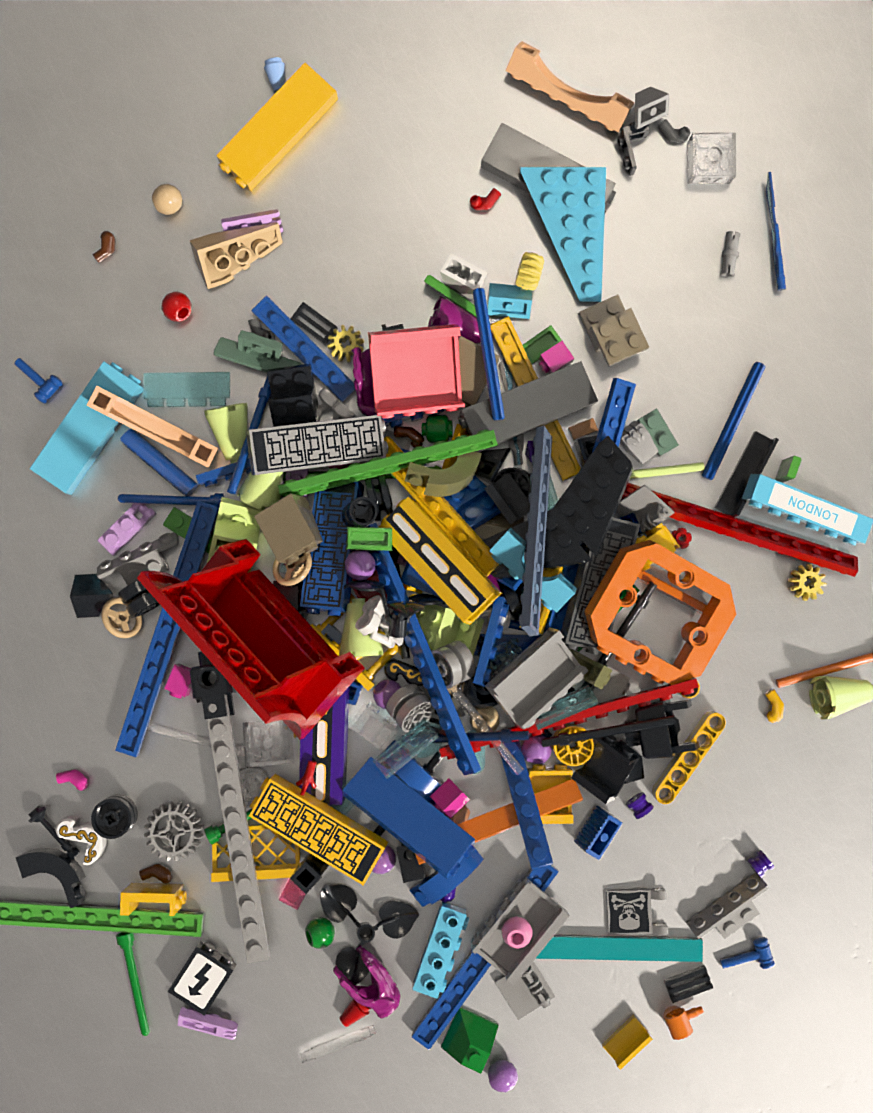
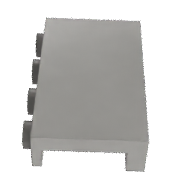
(536, 679)
(545, 920)

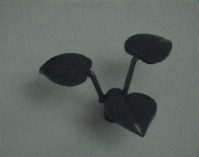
(404, 609)
(396, 921)

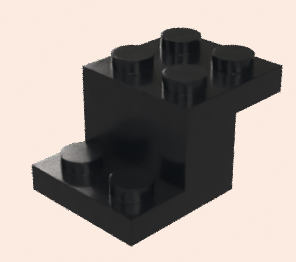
(292, 395)

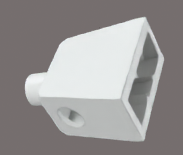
(463, 277)

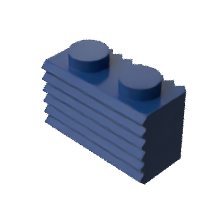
(598, 832)

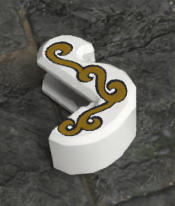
(69, 829)

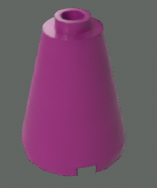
(449, 313)

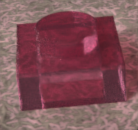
(292, 895)

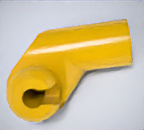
(776, 712)

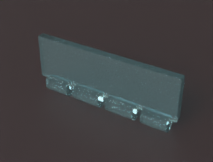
(186, 385)

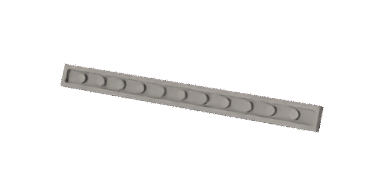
(238, 837)

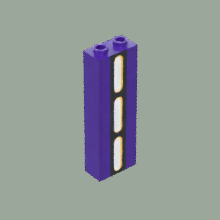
(328, 748)

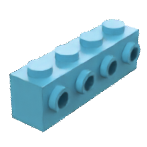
(439, 950)

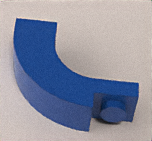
(418, 778)
(436, 886)

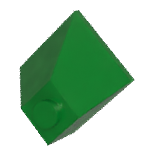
(470, 1039)

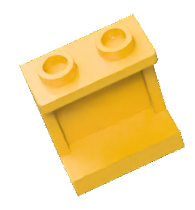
(545, 778)
(153, 893)

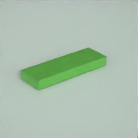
(450, 294)

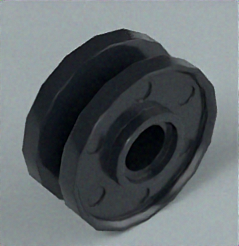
(379, 495)

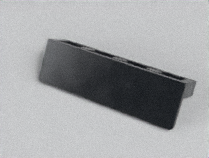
(751, 462)

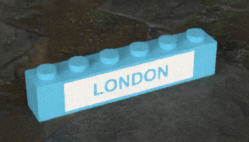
(808, 509)

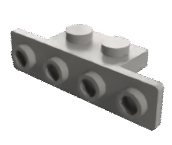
(144, 558)
(731, 910)

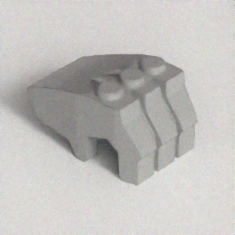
(638, 442)

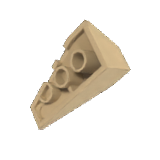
(228, 252)

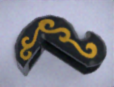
(409, 672)

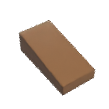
(583, 429)

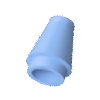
(275, 72)

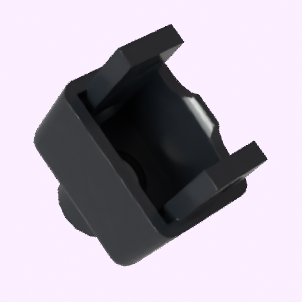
(211, 693)
(660, 741)

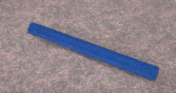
(488, 354)
(733, 421)

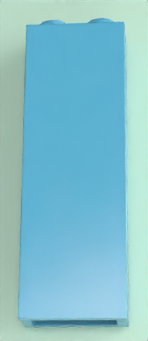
(84, 431)

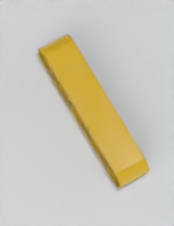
(678, 762)

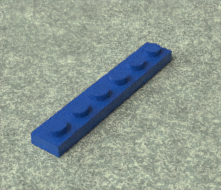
(304, 348)
(527, 810)

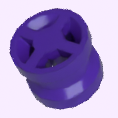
(639, 805)
(760, 864)

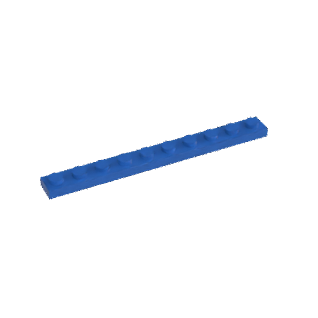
(465, 980)

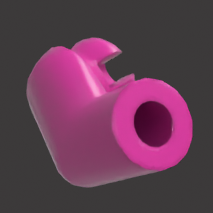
(75, 777)

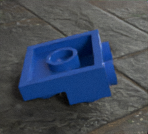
(474, 504)

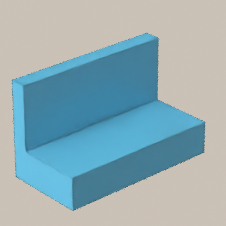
(509, 301)

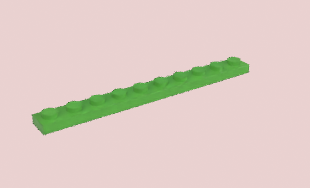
(396, 462)
(100, 918)

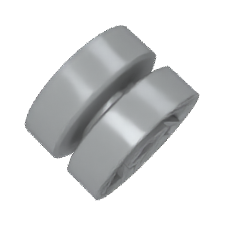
(454, 663)
(409, 707)

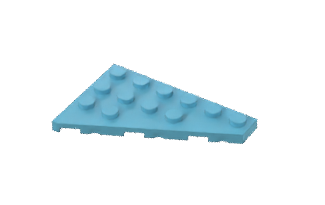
(574, 214)

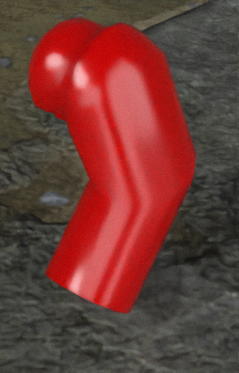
(485, 203)

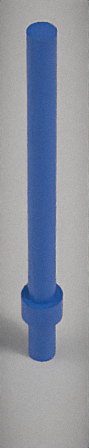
(263, 396)

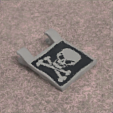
(631, 912)

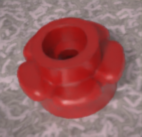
(686, 537)

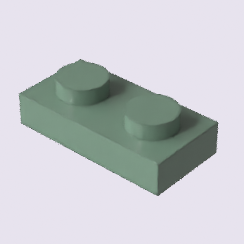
(659, 431)

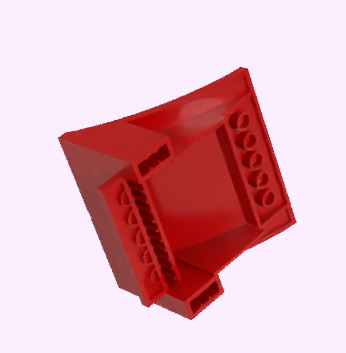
(256, 638)

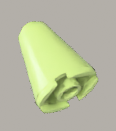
(229, 428)
(261, 489)
(352, 639)
(838, 695)

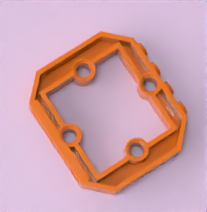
(710, 626)

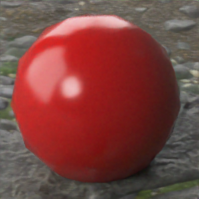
(176, 306)

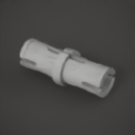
(730, 254)

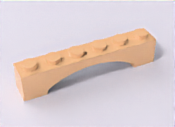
(528, 66)
(152, 426)

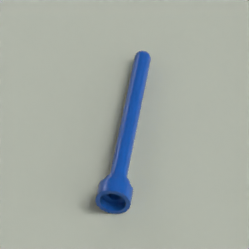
(175, 500)

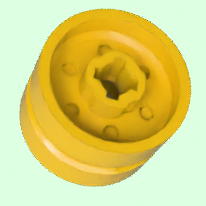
(573, 755)

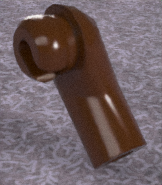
(107, 246)

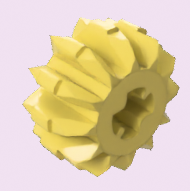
(529, 271)
(343, 336)
(801, 576)

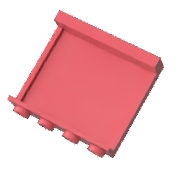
(415, 370)

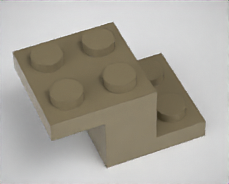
(613, 330)

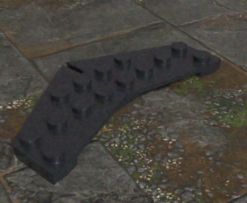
(581, 512)

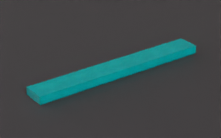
(623, 948)

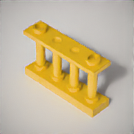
(367, 676)

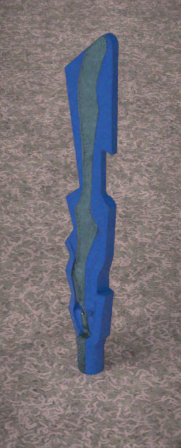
(777, 255)

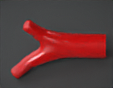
(307, 777)

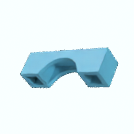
(510, 552)

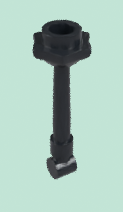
(38, 815)

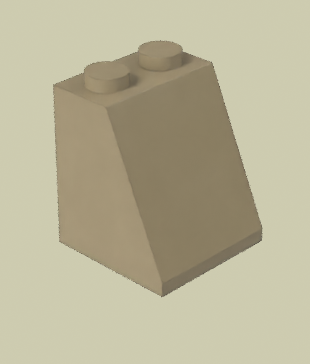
(472, 371)
(289, 528)

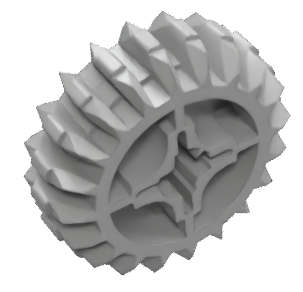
(174, 840)

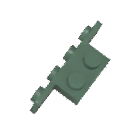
(253, 352)

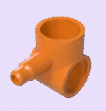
(678, 1021)

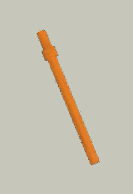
(824, 670)

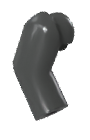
(672, 134)
(256, 328)

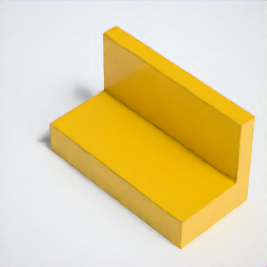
(627, 1041)

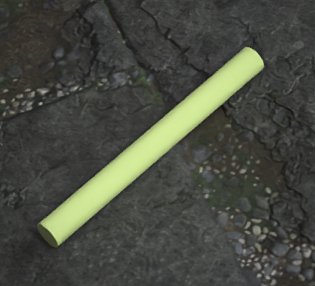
(667, 470)

